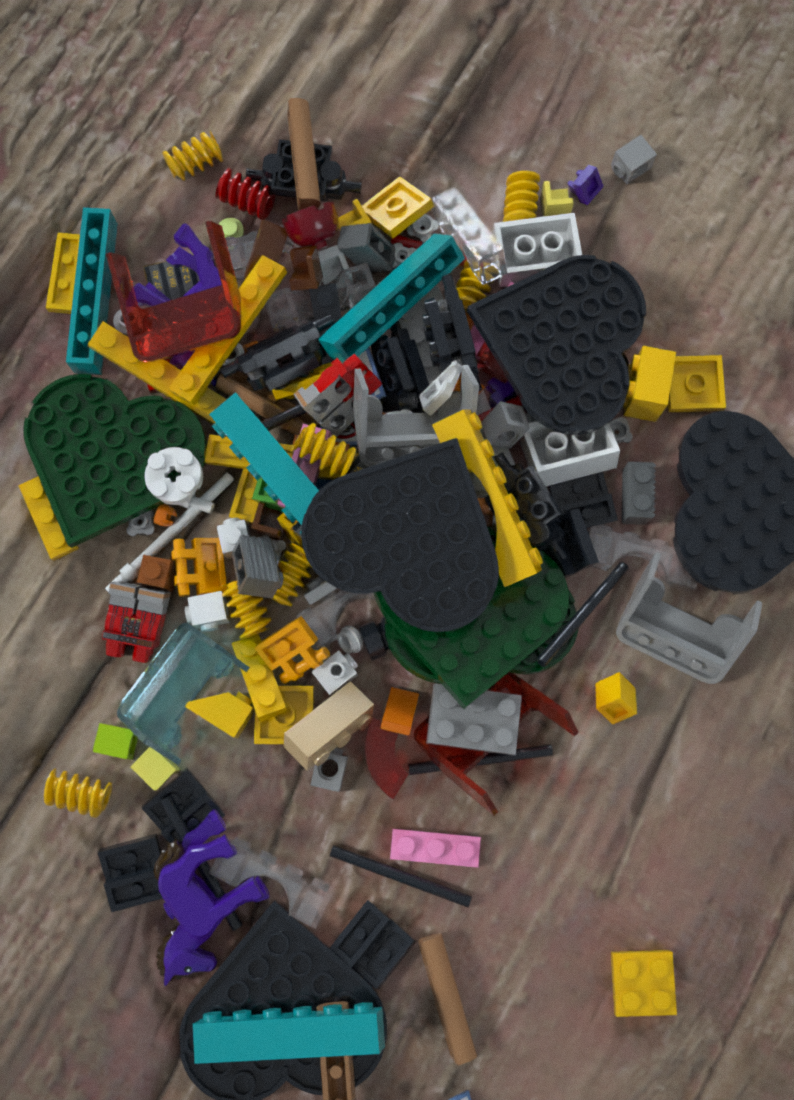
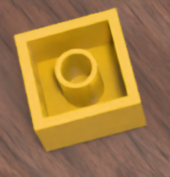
(649, 383)

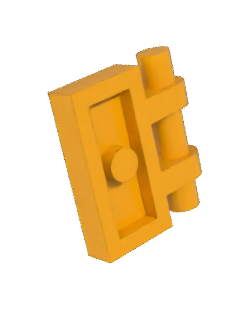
(208, 566)
(288, 642)

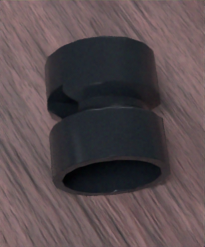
(375, 638)

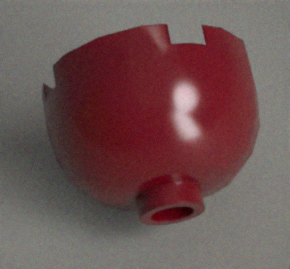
(312, 225)

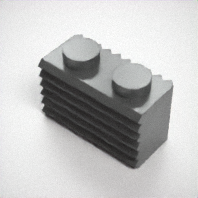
(366, 245)
(638, 493)
(256, 567)

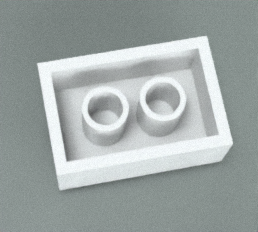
(536, 244)
(566, 456)

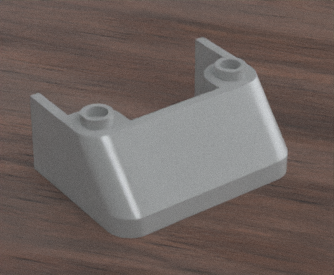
(394, 435)
(680, 638)

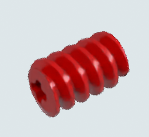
(245, 196)

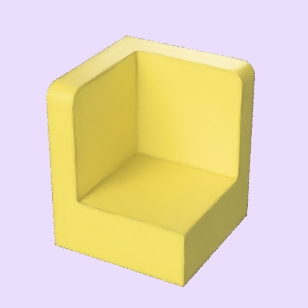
(555, 201)
(154, 768)

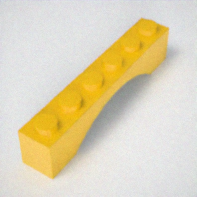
(513, 550)

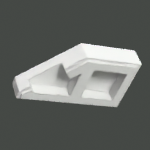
(441, 388)

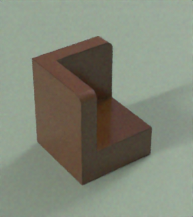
(306, 268)
(266, 522)

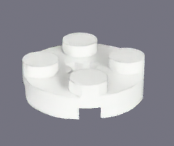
(165, 461)

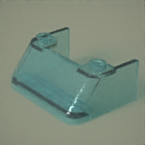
(169, 684)

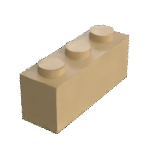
(329, 726)

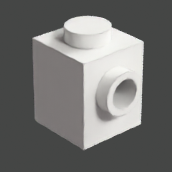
(230, 533)
(207, 611)
(336, 672)

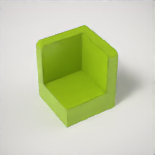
(115, 741)

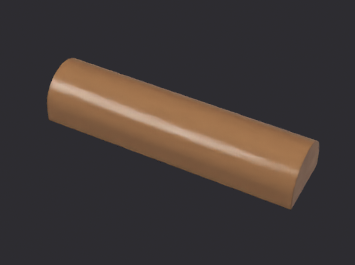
(303, 153)
(262, 401)
(447, 999)
(337, 1071)

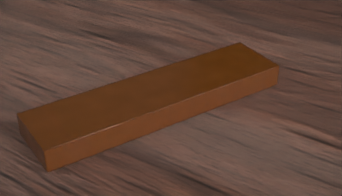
(269, 243)

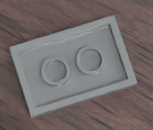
(485, 725)

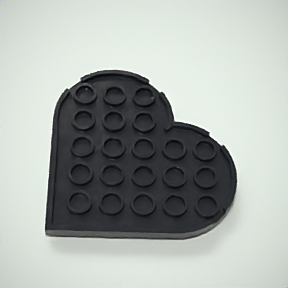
(565, 340)
(740, 505)
(407, 533)
(274, 968)

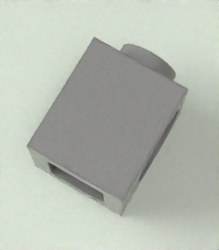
(633, 159)
(505, 425)
(333, 783)

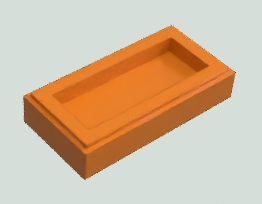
(399, 711)

